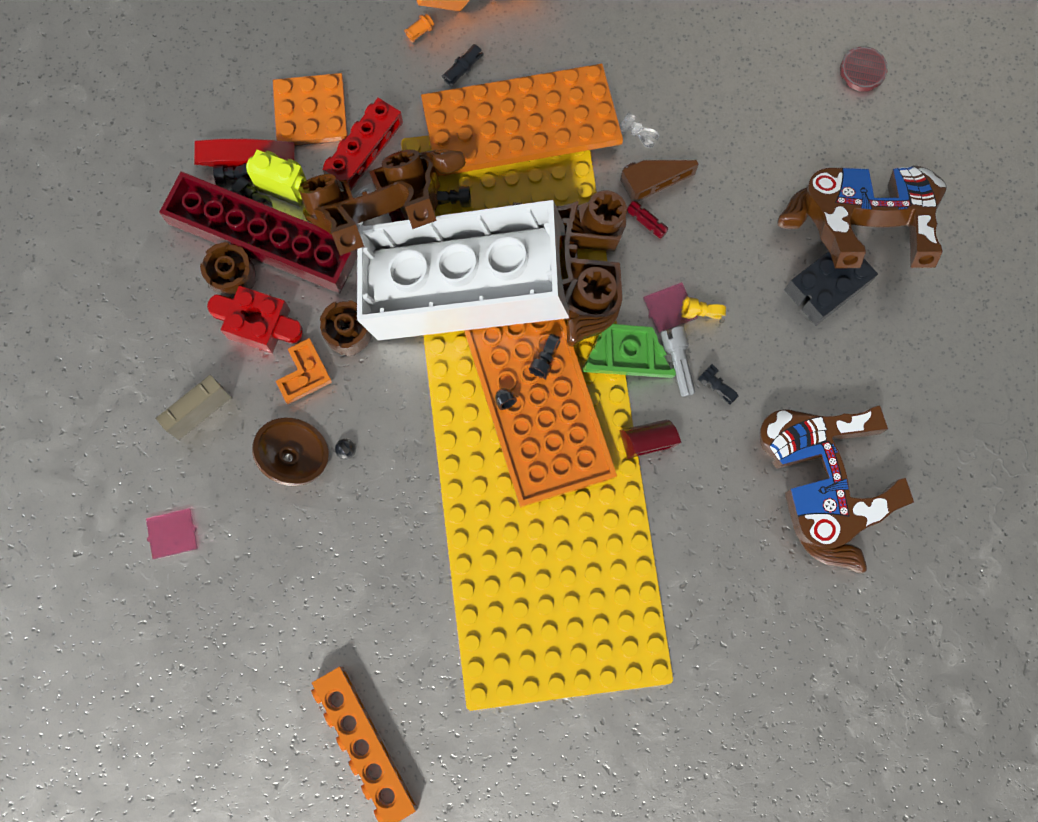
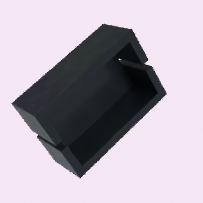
(828, 286)

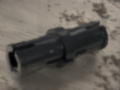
(462, 65)

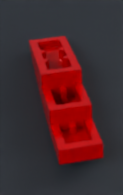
(237, 151)

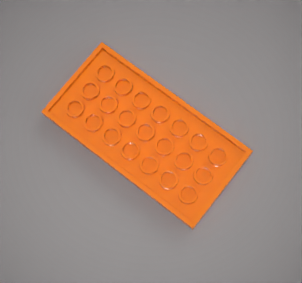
(524, 118)
(552, 429)

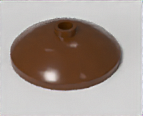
(291, 440)

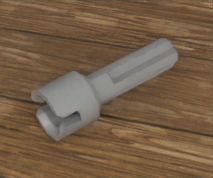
(676, 344)

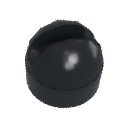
(505, 398)
(349, 444)

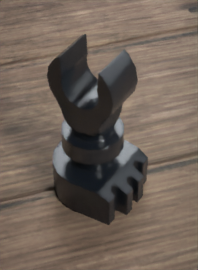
(221, 174)
(243, 187)
(462, 195)
(540, 367)
(726, 392)

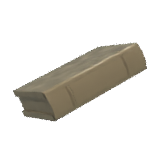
(193, 407)

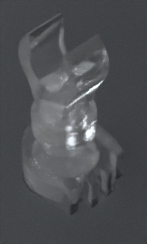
(637, 129)

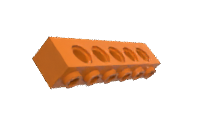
(378, 754)

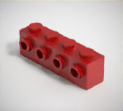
(364, 143)

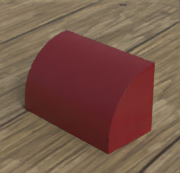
(649, 438)

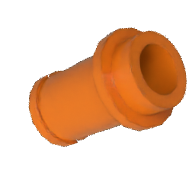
(421, 26)

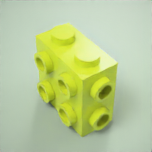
(276, 176)

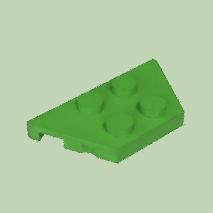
(629, 352)

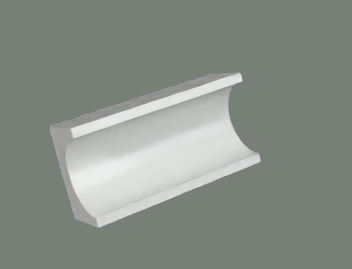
(461, 272)

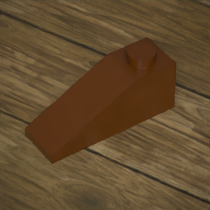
(652, 176)

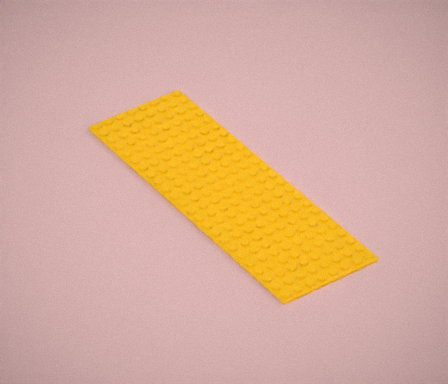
(554, 590)

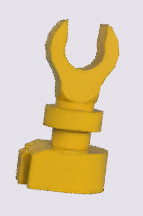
(692, 307)

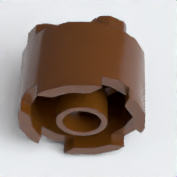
(222, 258)
(342, 341)

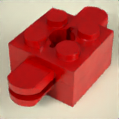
(255, 319)

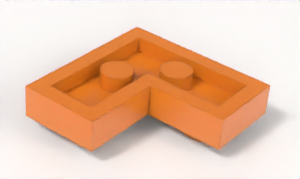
(309, 376)

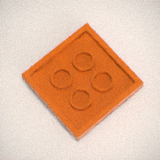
(310, 109)

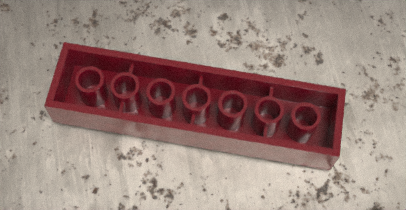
(259, 230)

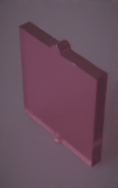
(665, 307)
(171, 534)

